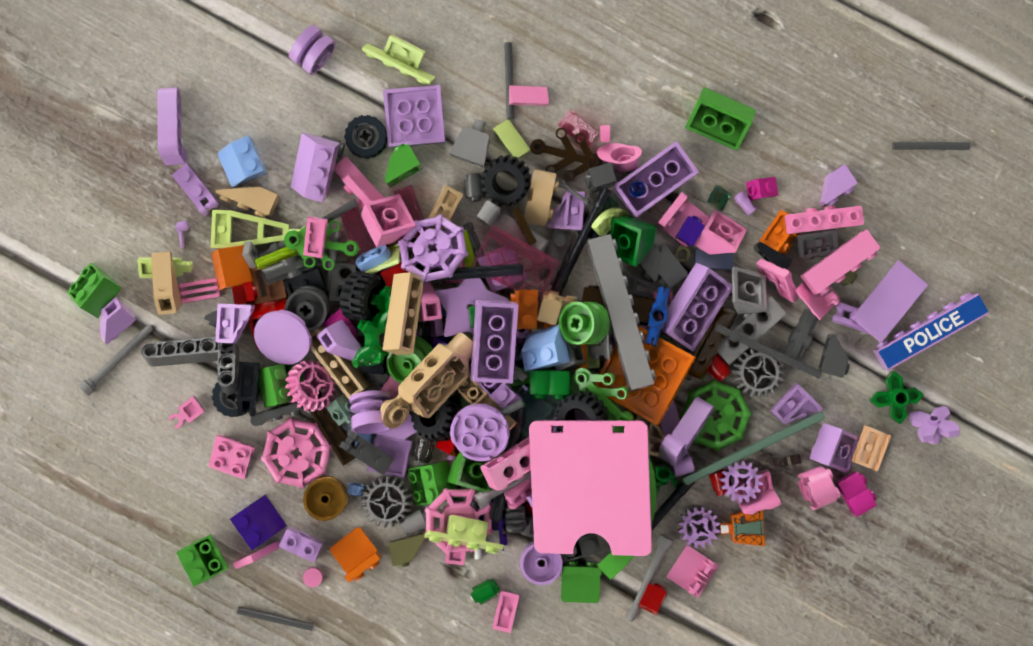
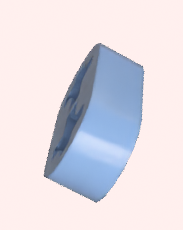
(373, 258)

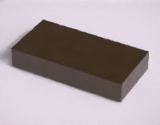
(524, 226)

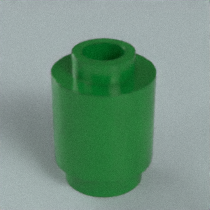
(485, 591)

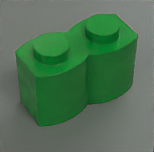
(550, 384)

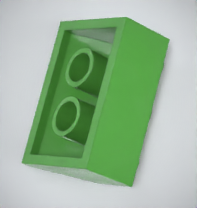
(720, 118)

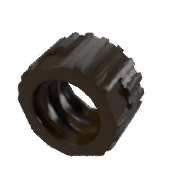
(792, 460)

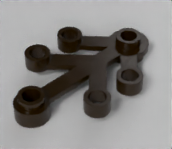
(570, 154)

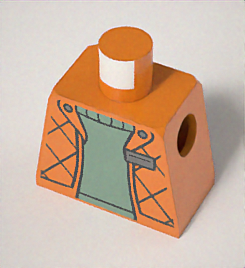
(745, 528)

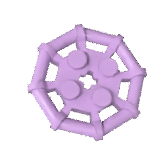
(434, 259)

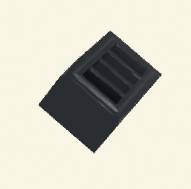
(773, 256)

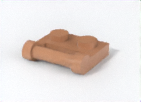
(274, 291)

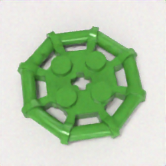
(726, 411)

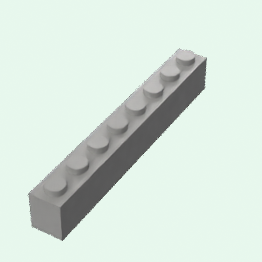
(620, 312)

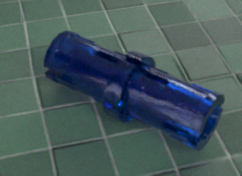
(641, 187)

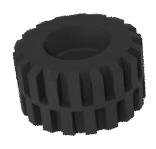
(498, 194)
(357, 293)
(583, 401)
(441, 430)

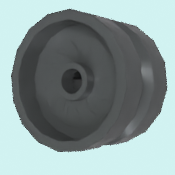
(315, 299)

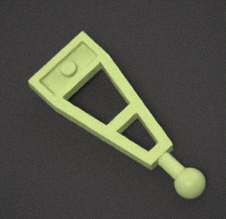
(222, 229)

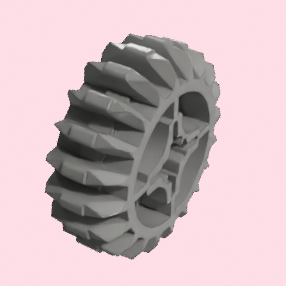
(756, 380)
(377, 501)

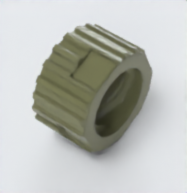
(686, 250)

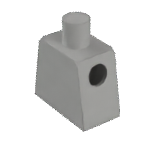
(472, 144)

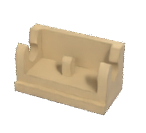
(445, 203)

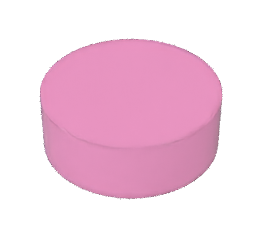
(313, 577)

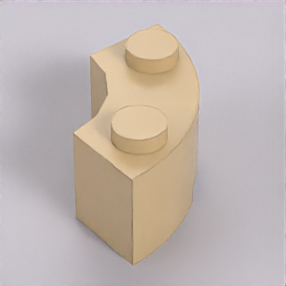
(540, 196)
(655, 436)

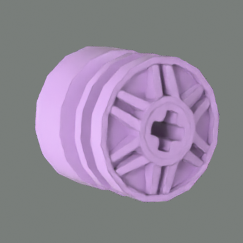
(367, 412)

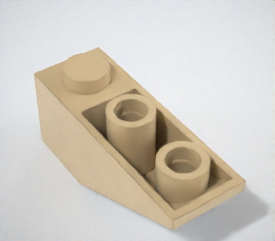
(253, 197)
(165, 283)

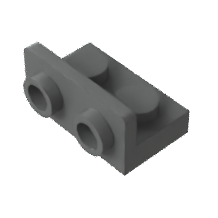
(817, 244)

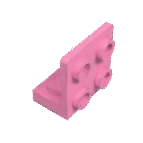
(677, 214)

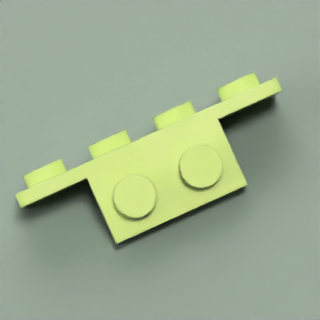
(401, 56)
(465, 532)

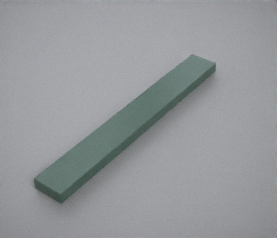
(752, 448)

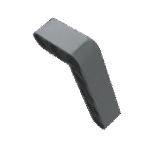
(198, 355)

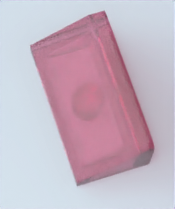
(575, 124)

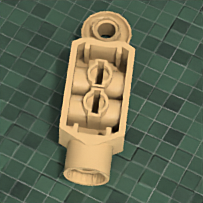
(430, 382)

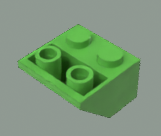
(93, 290)
(273, 384)
(429, 481)
(202, 560)

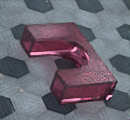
(357, 230)

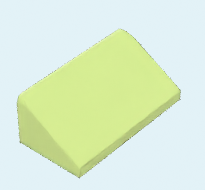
(511, 139)
(394, 259)

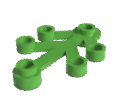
(328, 245)
(602, 393)

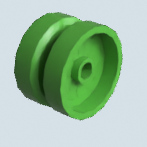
(584, 323)
(402, 365)

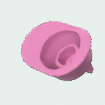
(622, 156)

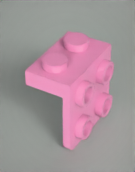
(765, 499)

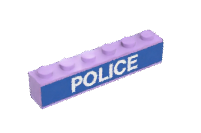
(931, 331)

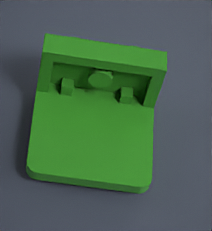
(580, 582)

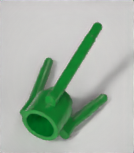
(663, 476)

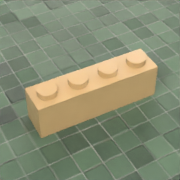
(403, 314)
(340, 369)

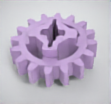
(751, 473)
(694, 533)

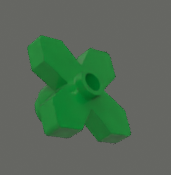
(897, 407)

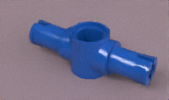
(656, 326)

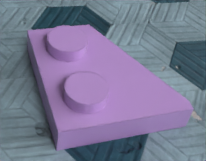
(569, 213)
(231, 321)
(794, 404)

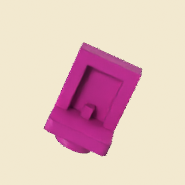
(762, 188)

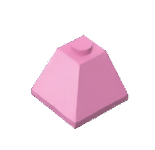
(720, 235)

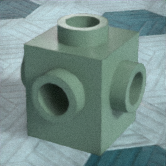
(340, 410)

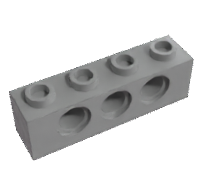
(773, 315)

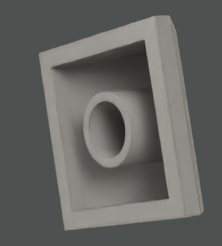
(748, 291)

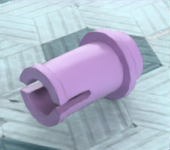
(745, 203)
(521, 335)

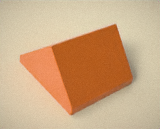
(231, 267)

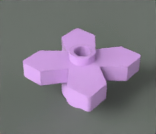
(934, 426)

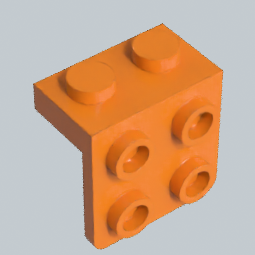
(356, 554)

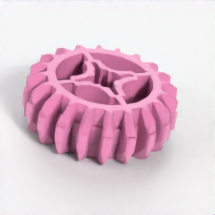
(303, 392)

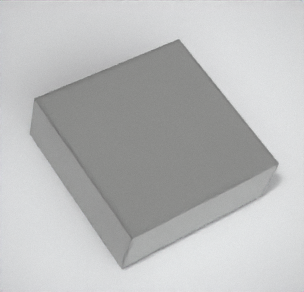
(250, 254)

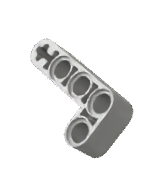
(493, 215)

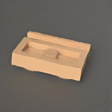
(871, 448)

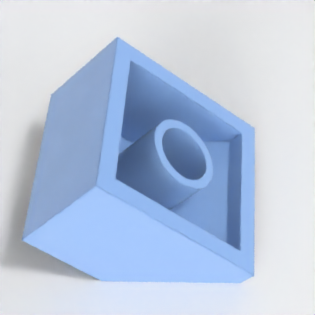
(241, 161)
(544, 349)

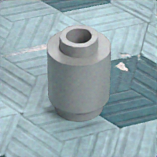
(414, 522)

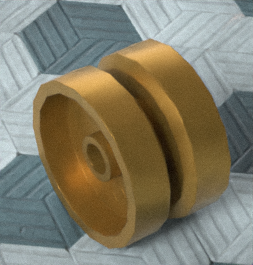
(315, 503)

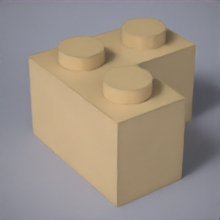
(552, 306)

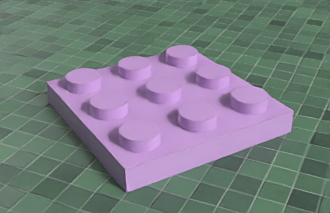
(414, 116)

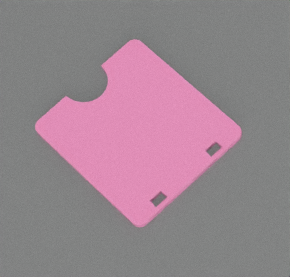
(590, 484)

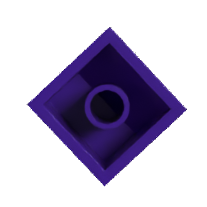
(258, 522)

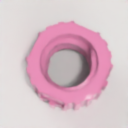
(605, 133)

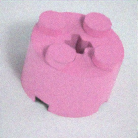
(818, 487)

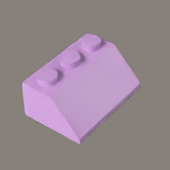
(314, 167)

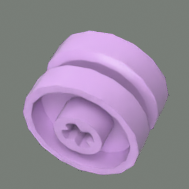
(312, 49)
(538, 573)

